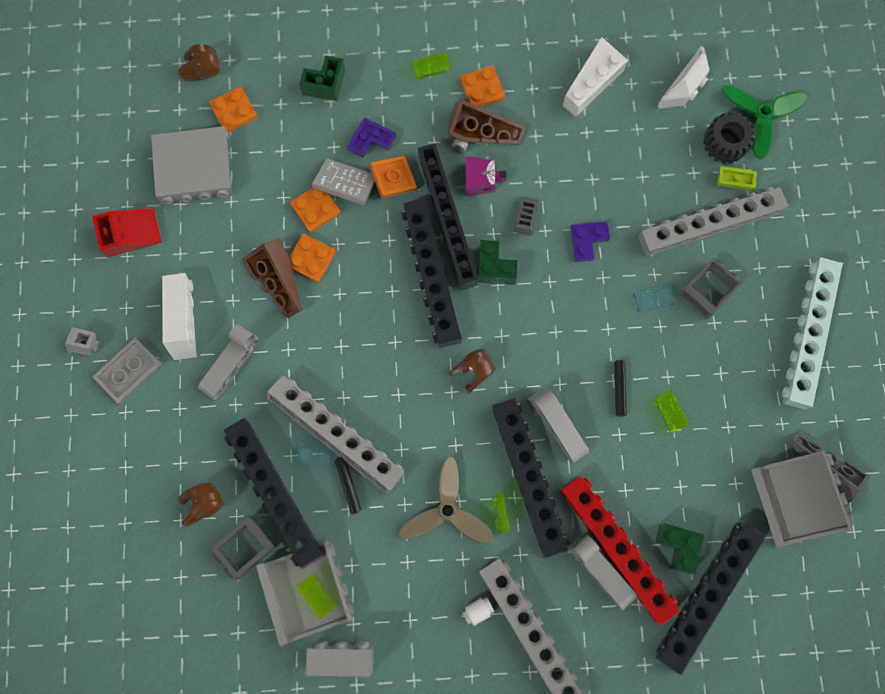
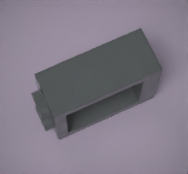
(700, 303)
(261, 536)

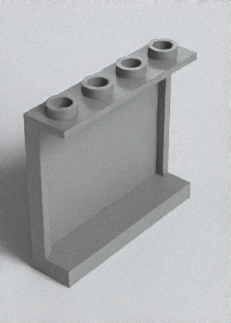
(191, 165)
(802, 498)
(289, 609)

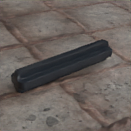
(620, 388)
(348, 486)

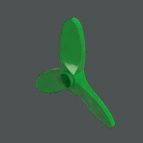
(763, 125)

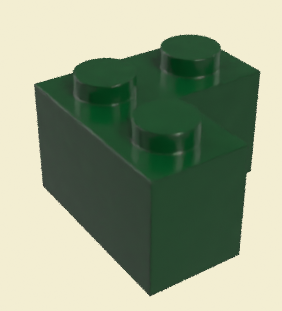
(324, 83)
(493, 269)
(686, 547)

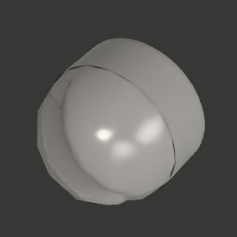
(460, 145)

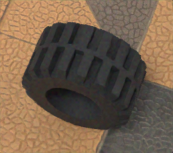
(735, 126)

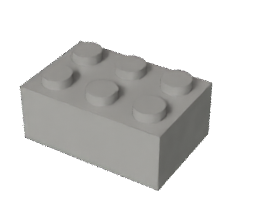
(340, 659)

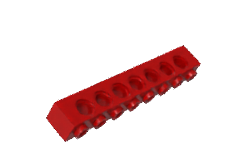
(668, 606)

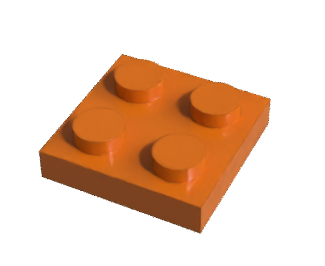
(482, 87)
(233, 109)
(393, 176)
(315, 209)
(311, 258)

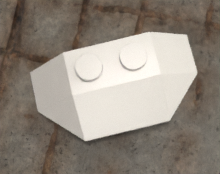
(687, 82)

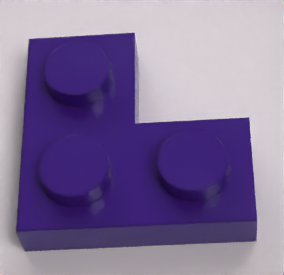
(369, 133)
(584, 235)

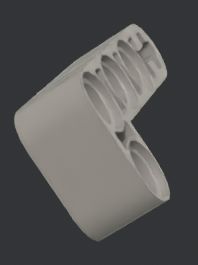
(229, 361)
(559, 424)
(603, 573)

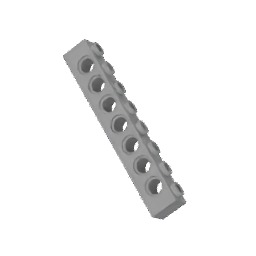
(775, 205)
(384, 481)
(522, 630)

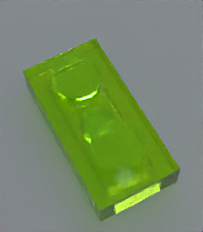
(431, 65)
(671, 412)
(502, 521)
(316, 596)

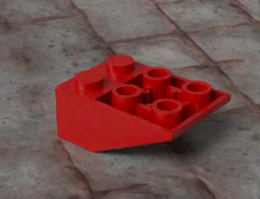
(126, 230)

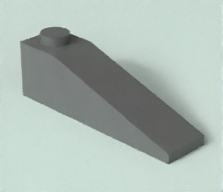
(850, 476)

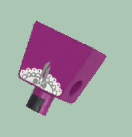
(481, 176)

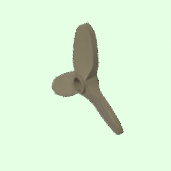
(460, 519)

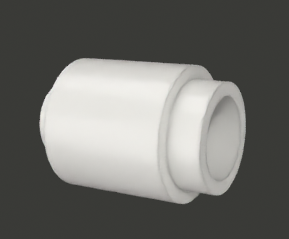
(478, 611)

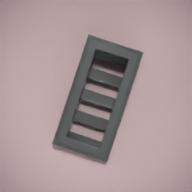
(521, 228)

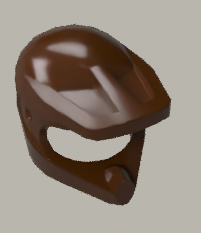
(202, 64)
(479, 363)
(205, 502)

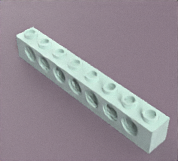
(830, 272)

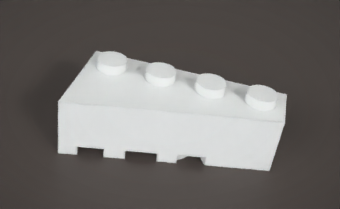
(596, 75)
(178, 316)

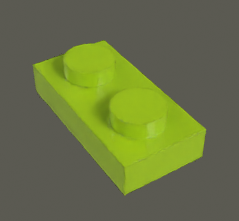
(736, 178)

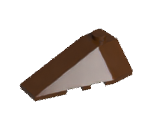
(479, 125)
(273, 269)

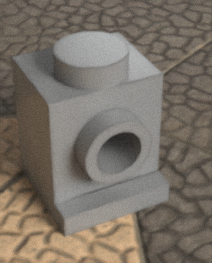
(78, 338)

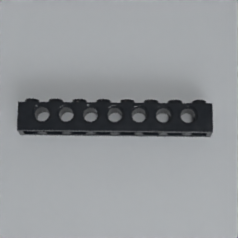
(418, 210)
(447, 217)
(533, 507)
(312, 551)
(710, 609)

